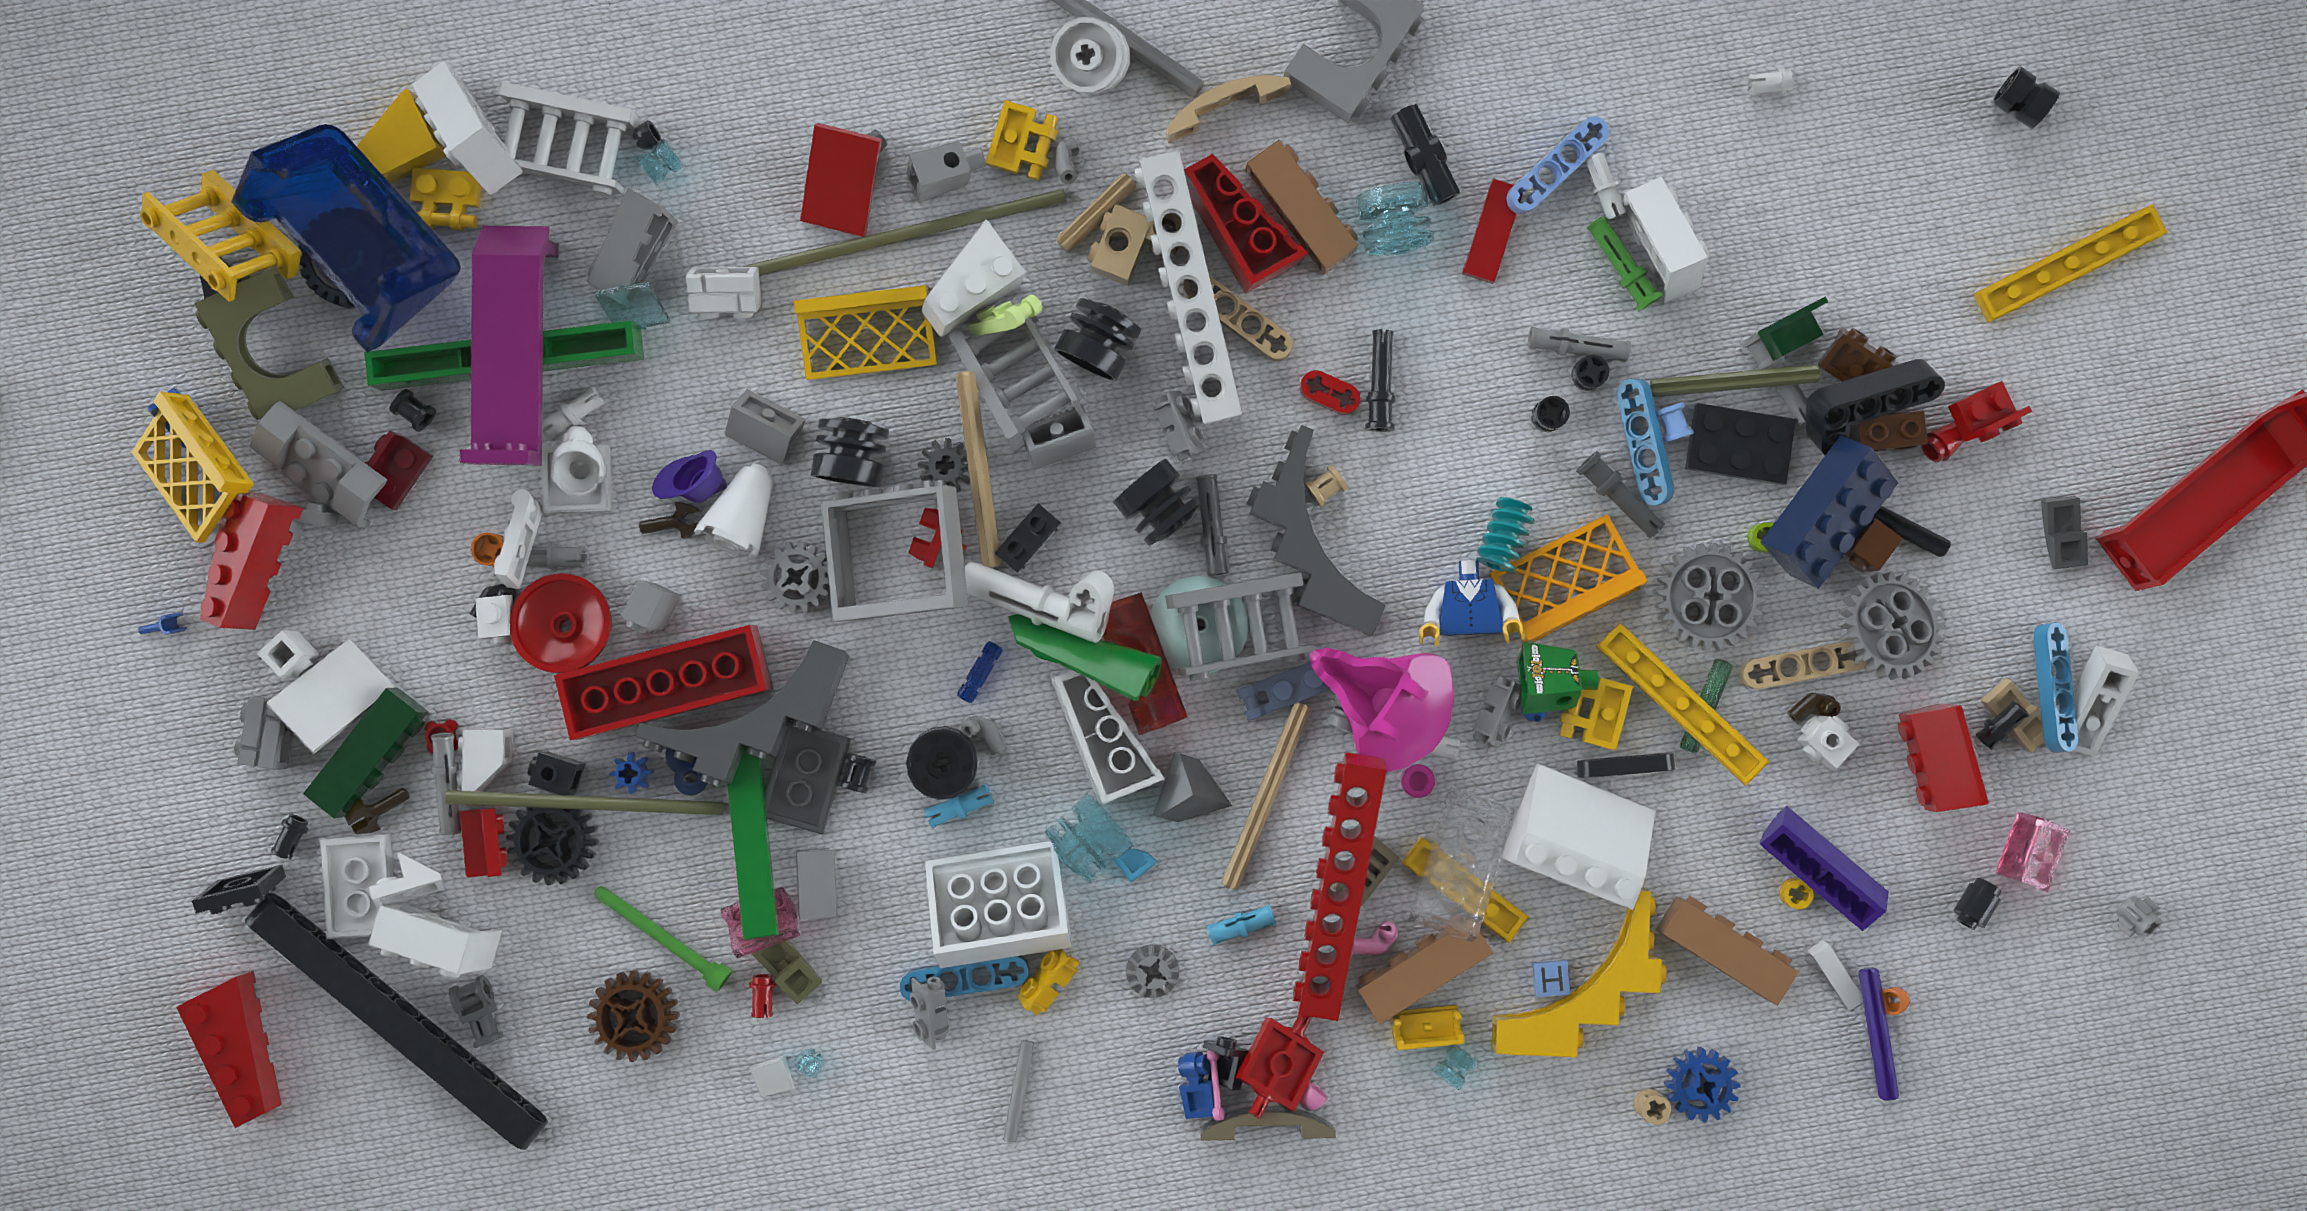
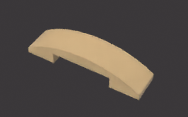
(1263, 87)

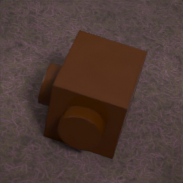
(1873, 547)

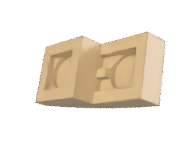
(2030, 730)

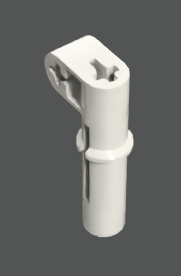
(1044, 604)

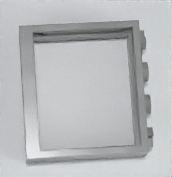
(840, 561)

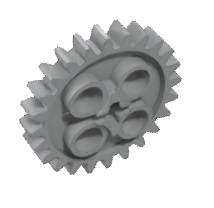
(1679, 593)
(1891, 625)

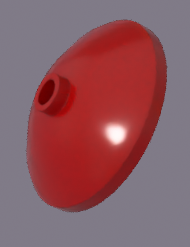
(539, 618)

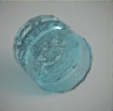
(1394, 211)
(1088, 838)

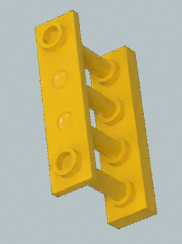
(217, 194)

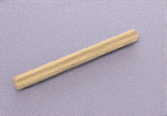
(978, 468)
(1266, 795)

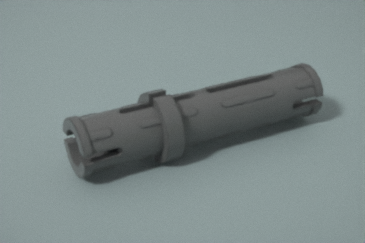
(1216, 564)

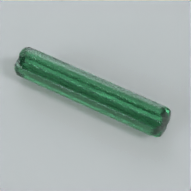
(1711, 695)

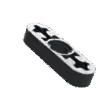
(1625, 765)

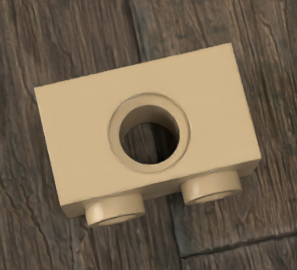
(1119, 264)

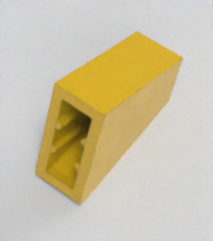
(401, 139)

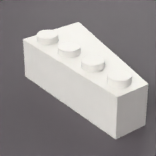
(464, 129)
(1105, 743)

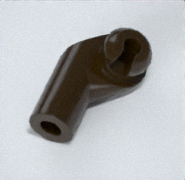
(1816, 704)

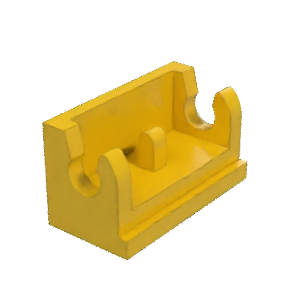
(1427, 1027)

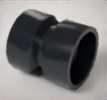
(2026, 97)

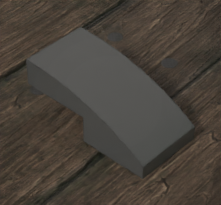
(2063, 533)

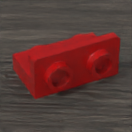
(1986, 412)

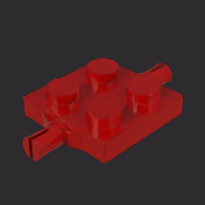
(1279, 1065)

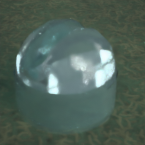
(808, 1063)

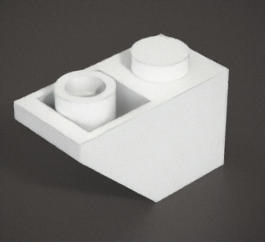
(484, 757)

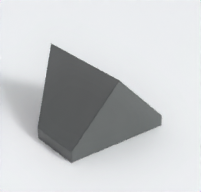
(1188, 791)

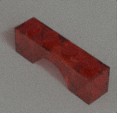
(1133, 628)

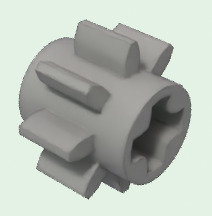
(2138, 916)

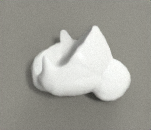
(565, 471)

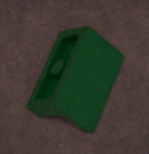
(1792, 331)

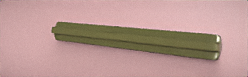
(1735, 380)

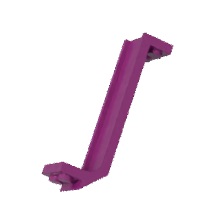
(507, 345)

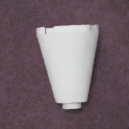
(739, 513)

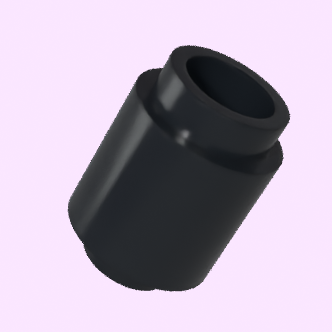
(1977, 904)

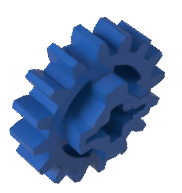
(1714, 1082)

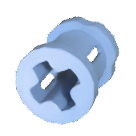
(1674, 422)

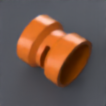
(484, 548)

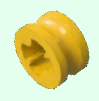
(1798, 903)

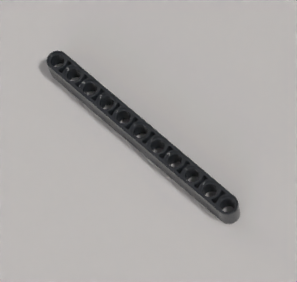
(396, 1021)

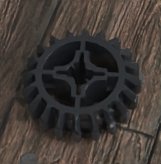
(561, 851)

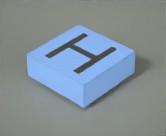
(1551, 978)

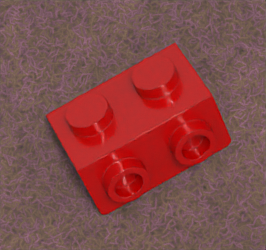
(481, 842)

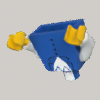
(1470, 608)

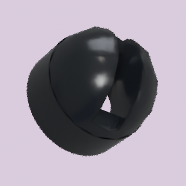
(646, 135)

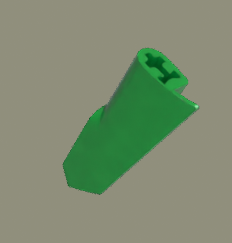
(1112, 665)

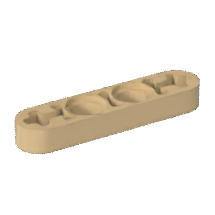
(1241, 311)
(1804, 662)

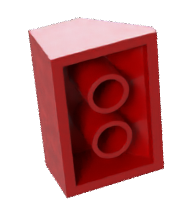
(1942, 758)

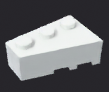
(433, 940)

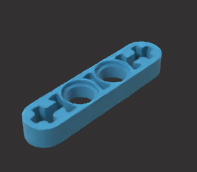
(1639, 443)
(2049, 640)
(964, 975)

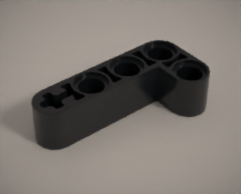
(1866, 397)

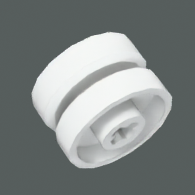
(1070, 53)

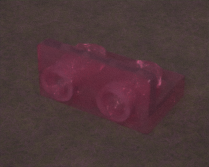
(2033, 851)
(787, 926)

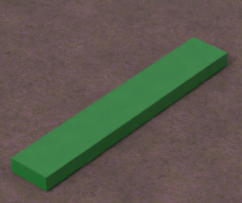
(752, 850)

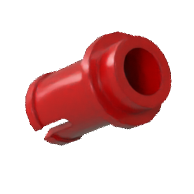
(762, 993)

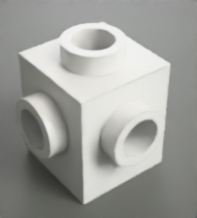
(1827, 741)

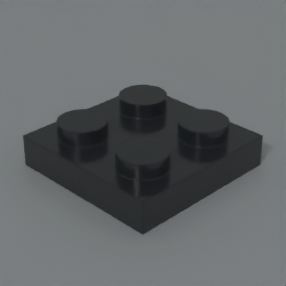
(243, 888)

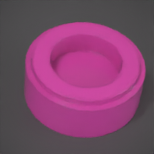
(1417, 780)

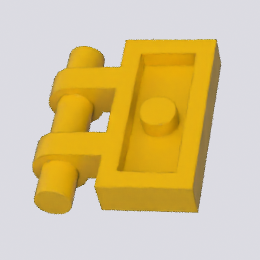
(1012, 136)
(447, 188)
(1604, 717)

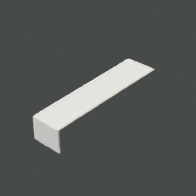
(1836, 974)

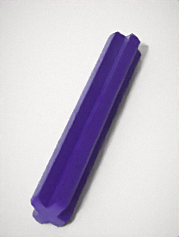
(1878, 1033)

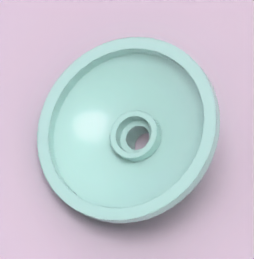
(1171, 629)

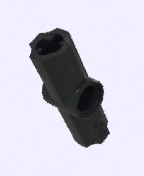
(1425, 155)

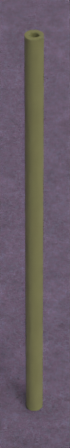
(910, 232)

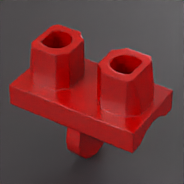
(923, 549)

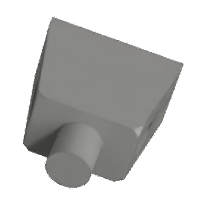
(931, 171)

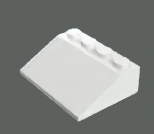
(1582, 836)
(997, 904)

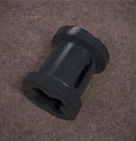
(412, 410)
(857, 773)

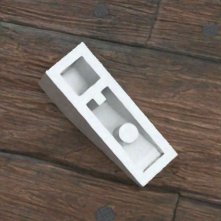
(2101, 695)

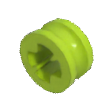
(1753, 541)

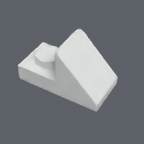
(416, 882)

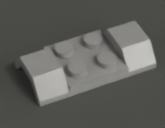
(317, 463)

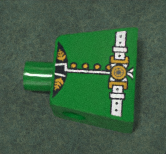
(1551, 678)

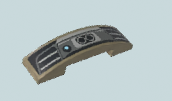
(1310, 1124)

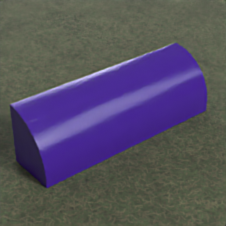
(1825, 868)

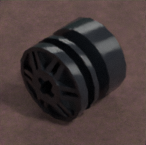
(1098, 338)
(850, 452)
(1157, 502)
(933, 780)

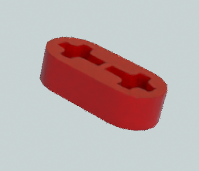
(1333, 385)

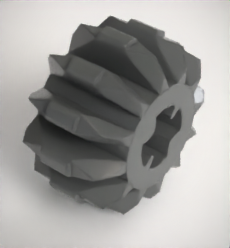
(939, 457)

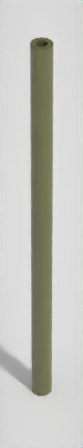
(583, 802)

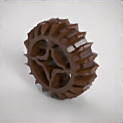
(644, 1022)

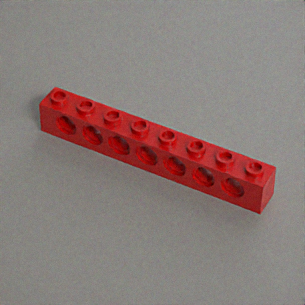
(1325, 998)

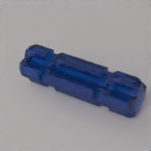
(979, 672)

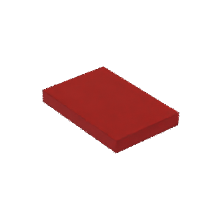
(840, 179)

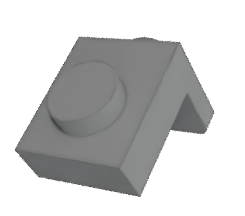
(315, 515)

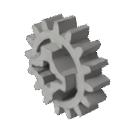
(788, 565)

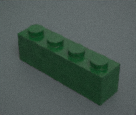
(366, 752)

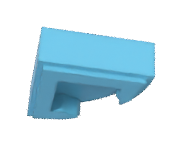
(1135, 863)

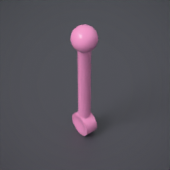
(1218, 1111)

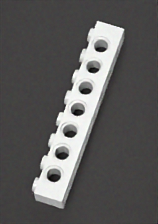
(1169, 168)

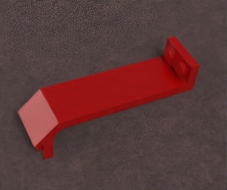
(2211, 496)

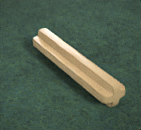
(1095, 212)

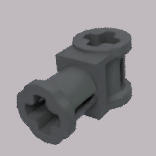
(476, 1010)

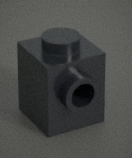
(555, 773)

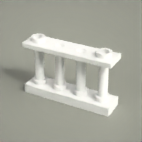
(585, 114)

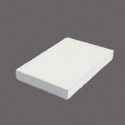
(330, 696)
(347, 872)

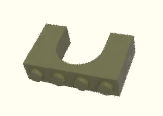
(229, 326)

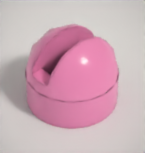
(1313, 1097)

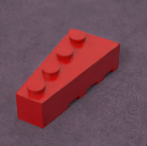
(1239, 225)
(246, 559)
(233, 1047)

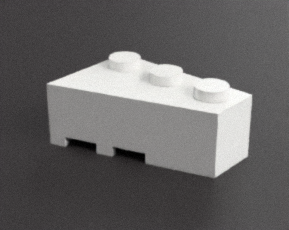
(1666, 237)
(973, 281)

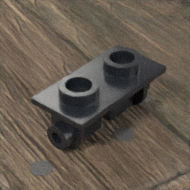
(1027, 538)

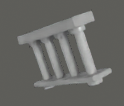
(999, 400)
(1219, 600)

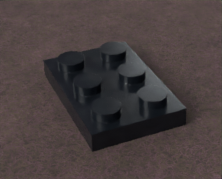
(1740, 444)

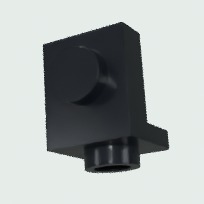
(1229, 1061)

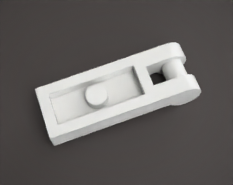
(518, 539)

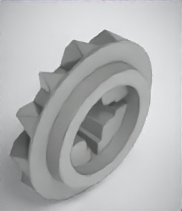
(1147, 956)

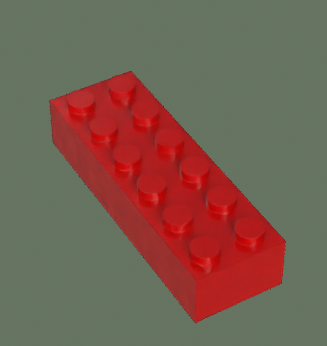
(663, 682)

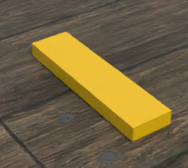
(1500, 914)

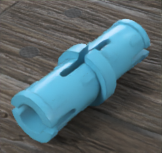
(959, 806)
(1241, 924)

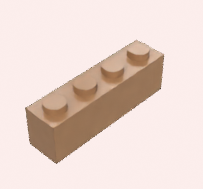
(1302, 207)
(1727, 950)
(1418, 972)

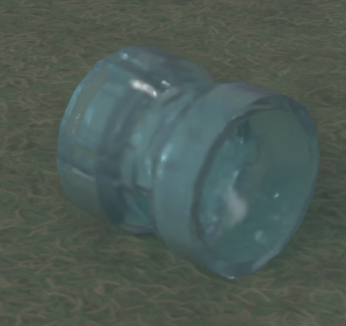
(654, 167)
(1460, 1060)

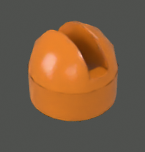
(1896, 1007)

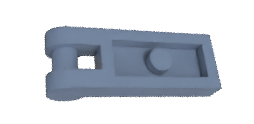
(1282, 690)

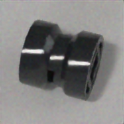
(1555, 410)

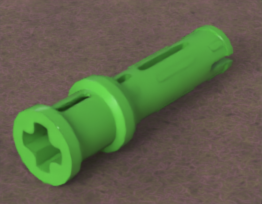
(1600, 229)

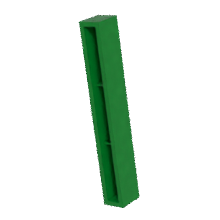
(452, 360)

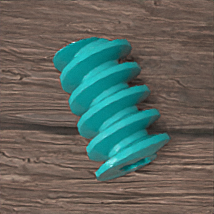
(1504, 534)

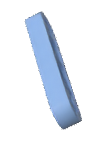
(1558, 166)

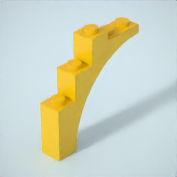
(1555, 1027)

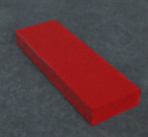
(1491, 234)

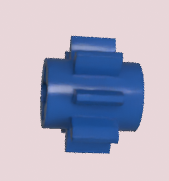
(624, 780)

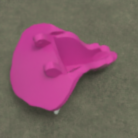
(1393, 704)

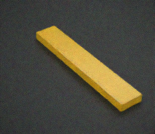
(2070, 263)
(1683, 704)

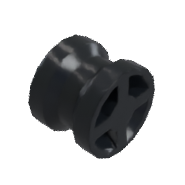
(1596, 369)

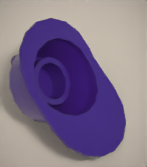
(690, 477)

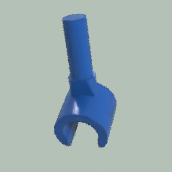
(166, 624)

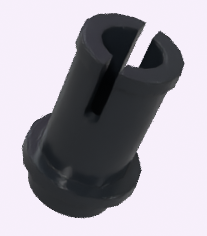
(290, 836)

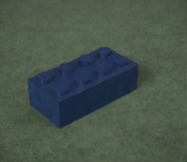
(1829, 511)

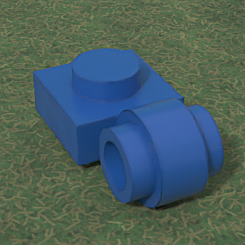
(1196, 1094)

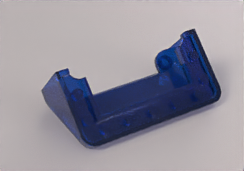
(349, 226)

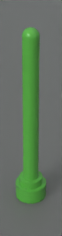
(714, 973)

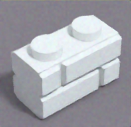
(723, 291)

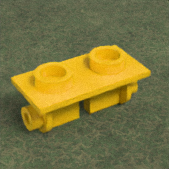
(1037, 991)

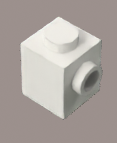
(289, 654)

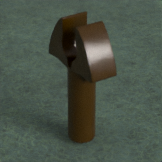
(672, 522)
(372, 812)

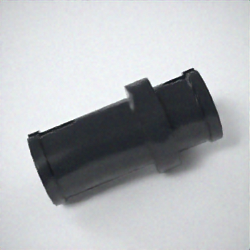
(1999, 728)

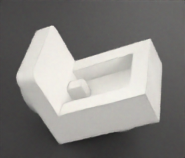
(494, 618)

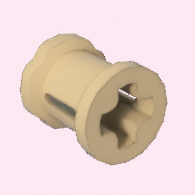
(1326, 485)
(1662, 1106)

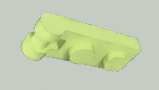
(1004, 316)

